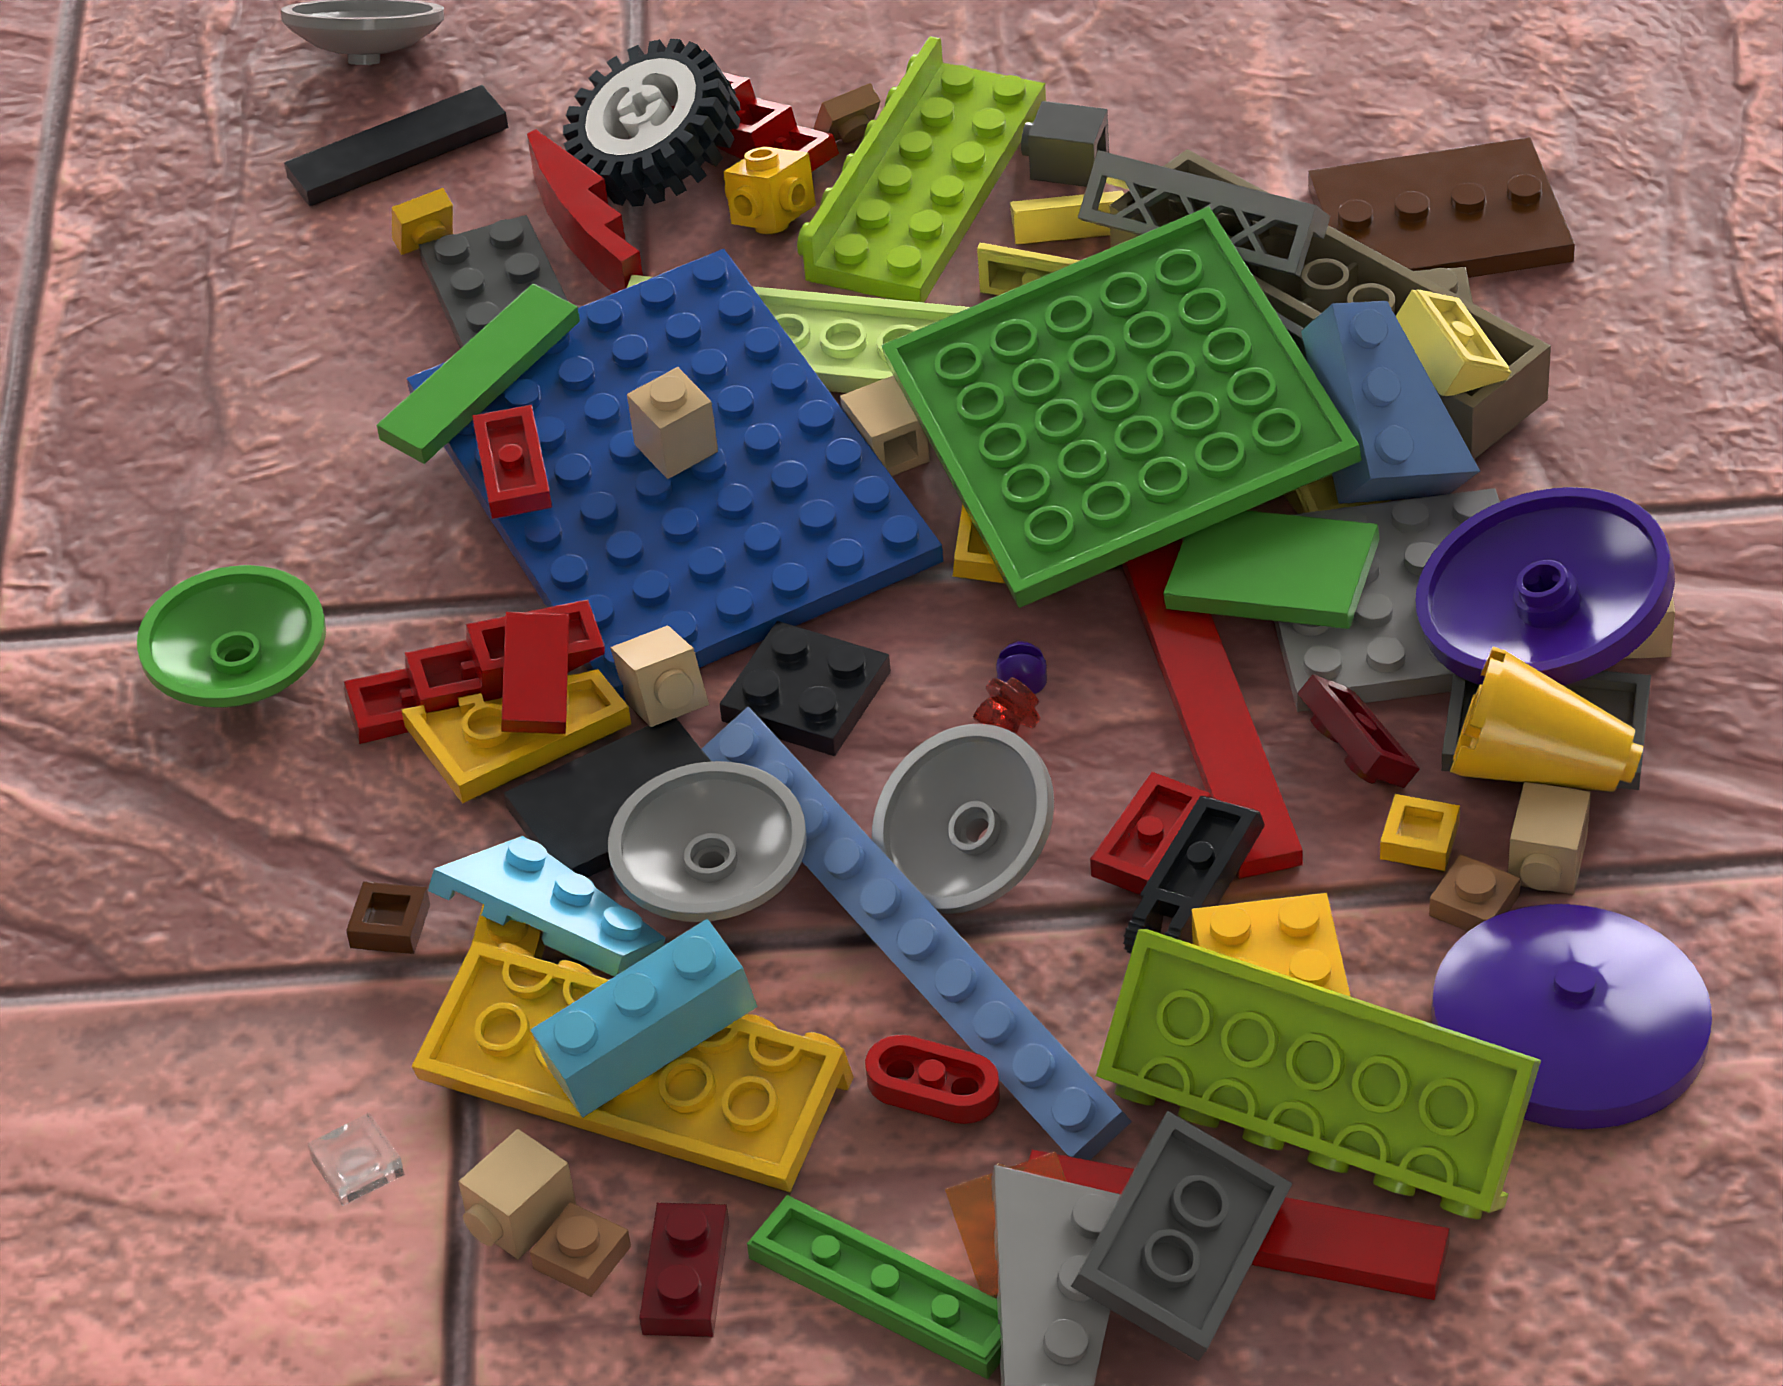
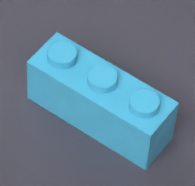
(644, 1017)

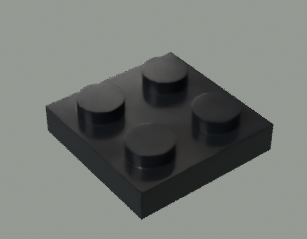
(807, 686)

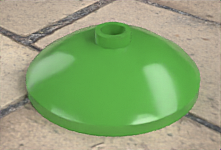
(231, 636)

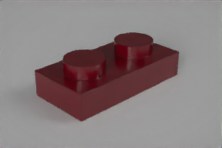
(1348, 721)
(684, 1270)

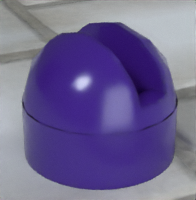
(1023, 663)

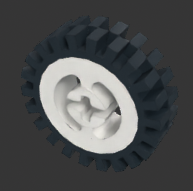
(638, 103)

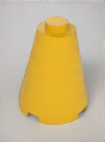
(1541, 732)

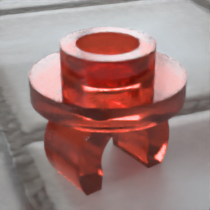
(1008, 706)

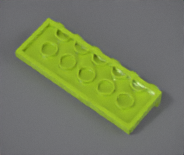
(917, 178)
(1318, 1073)

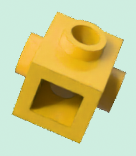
(769, 189)

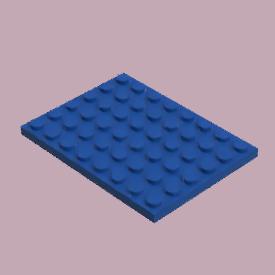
(758, 534)

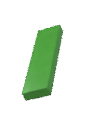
(478, 373)
(881, 1284)

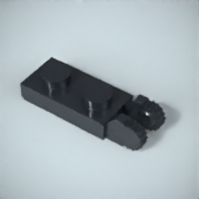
(1196, 867)

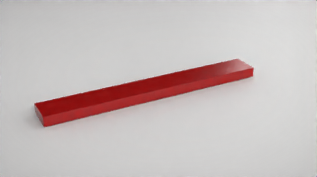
(1213, 711)

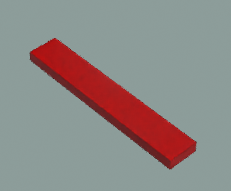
(1322, 1238)

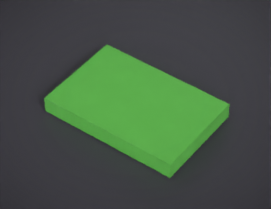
(1275, 569)

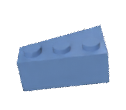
(1388, 405)

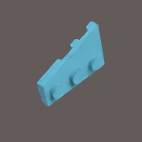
(536, 889)

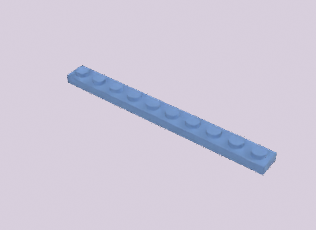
(933, 953)

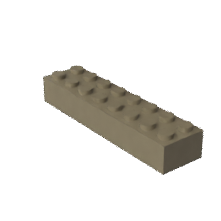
(1348, 272)

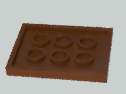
(1450, 208)

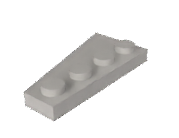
(1040, 1244)

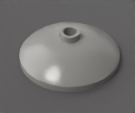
(362, 26)
(948, 797)
(707, 841)

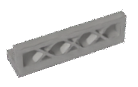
(1202, 192)

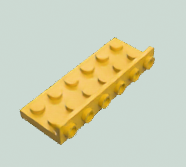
(729, 1104)

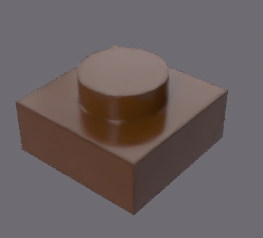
(388, 917)

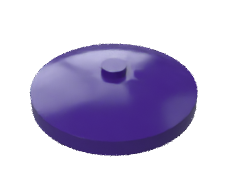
(1550, 578)
(1592, 998)

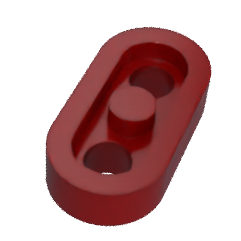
(941, 1079)

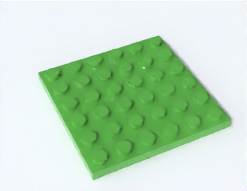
(1118, 405)

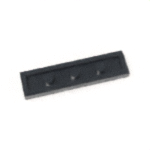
(396, 145)

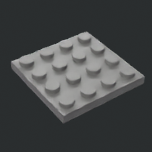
(1385, 647)

